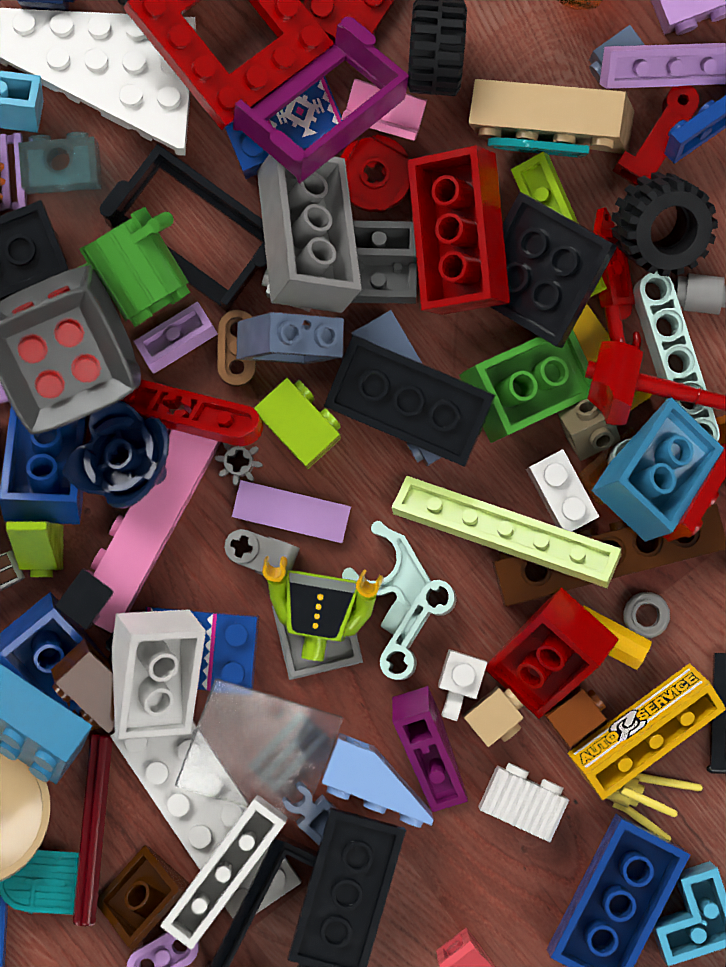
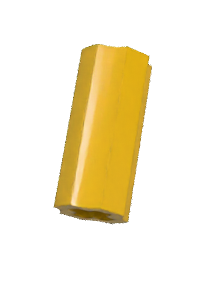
(630, 648)

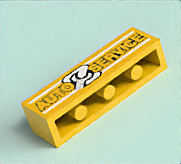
(647, 731)

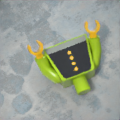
(319, 605)

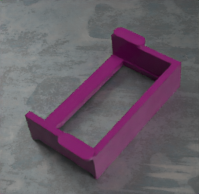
(356, 47)

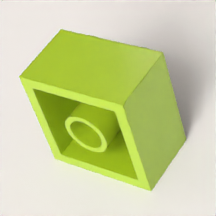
(298, 423)

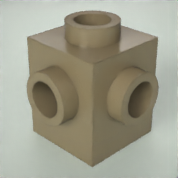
(587, 429)

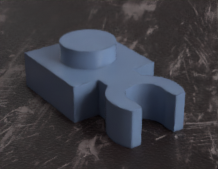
(313, 813)

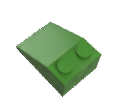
(530, 383)

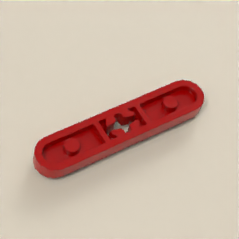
(208, 415)

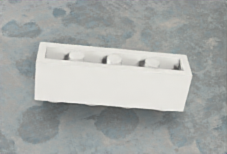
(224, 872)

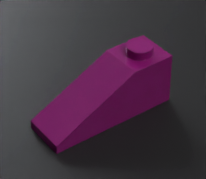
(428, 748)

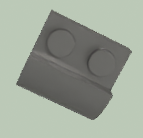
(386, 262)

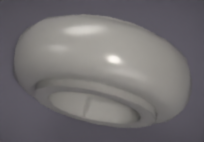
(662, 609)

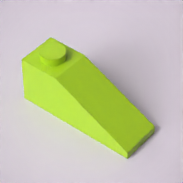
(37, 546)

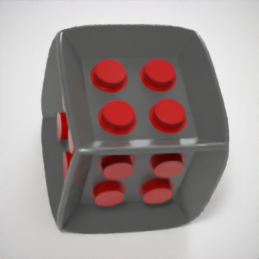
(64, 351)

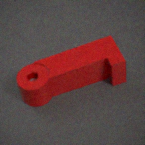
(677, 105)

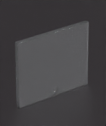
(257, 746)

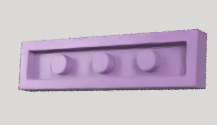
(663, 65)

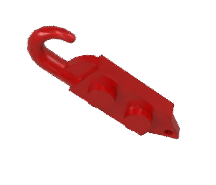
(619, 295)

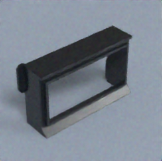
(126, 193)
(255, 894)

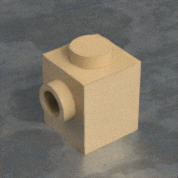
(495, 716)

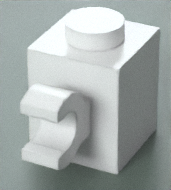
(461, 677)

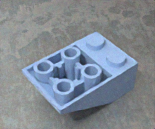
(365, 773)

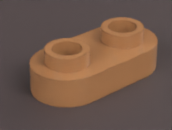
(228, 350)

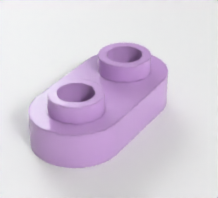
(163, 953)

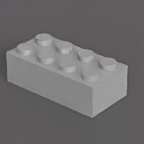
(309, 236)

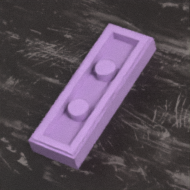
(291, 511)

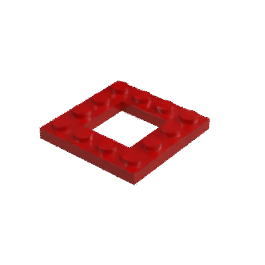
(217, 91)

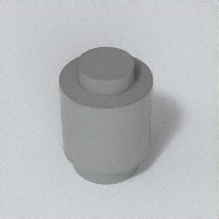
(701, 293)

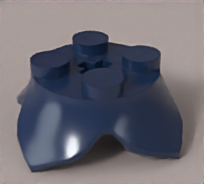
(98, 464)

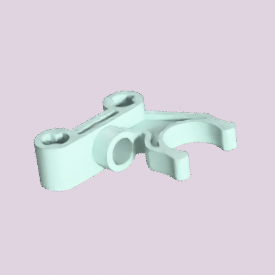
(412, 602)

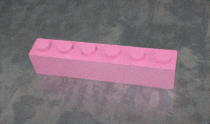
(149, 524)

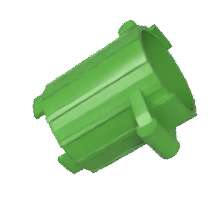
(137, 266)

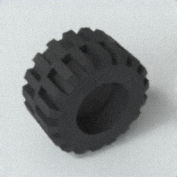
(437, 47)
(685, 241)

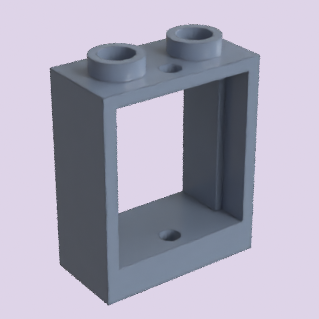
(286, 339)

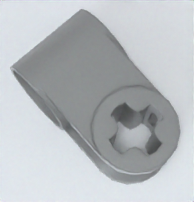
(262, 547)

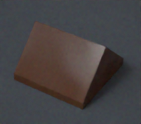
(141, 896)

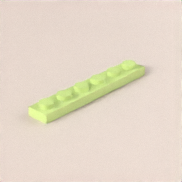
(507, 531)

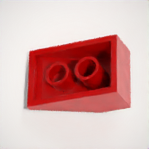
(551, 653)

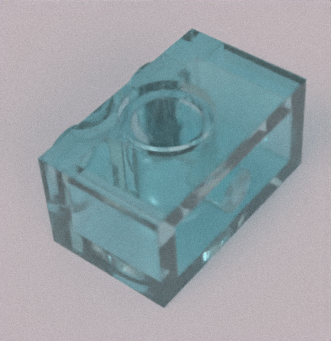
(80, 174)

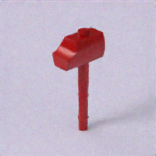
(617, 377)

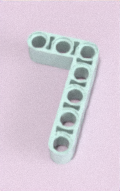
(662, 346)

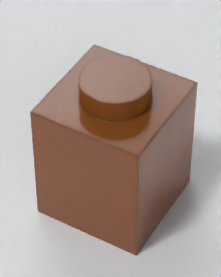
(576, 715)

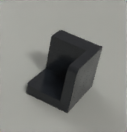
(85, 599)

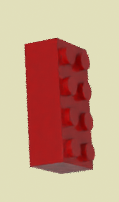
(458, 230)

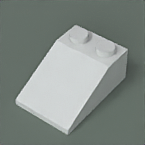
(155, 672)

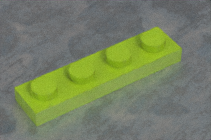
(540, 181)

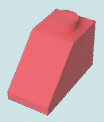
(463, 952)

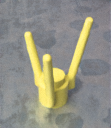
(632, 794)

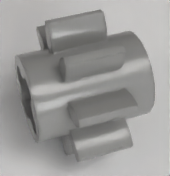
(245, 470)

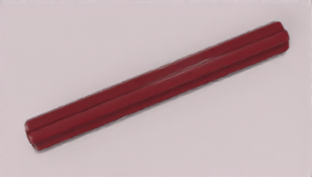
(92, 830)

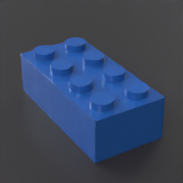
(618, 898)

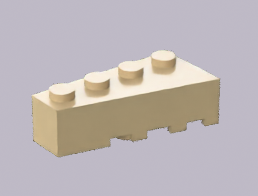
(552, 114)

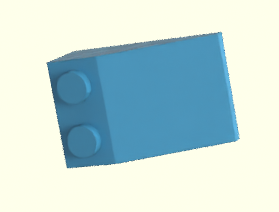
(659, 471)

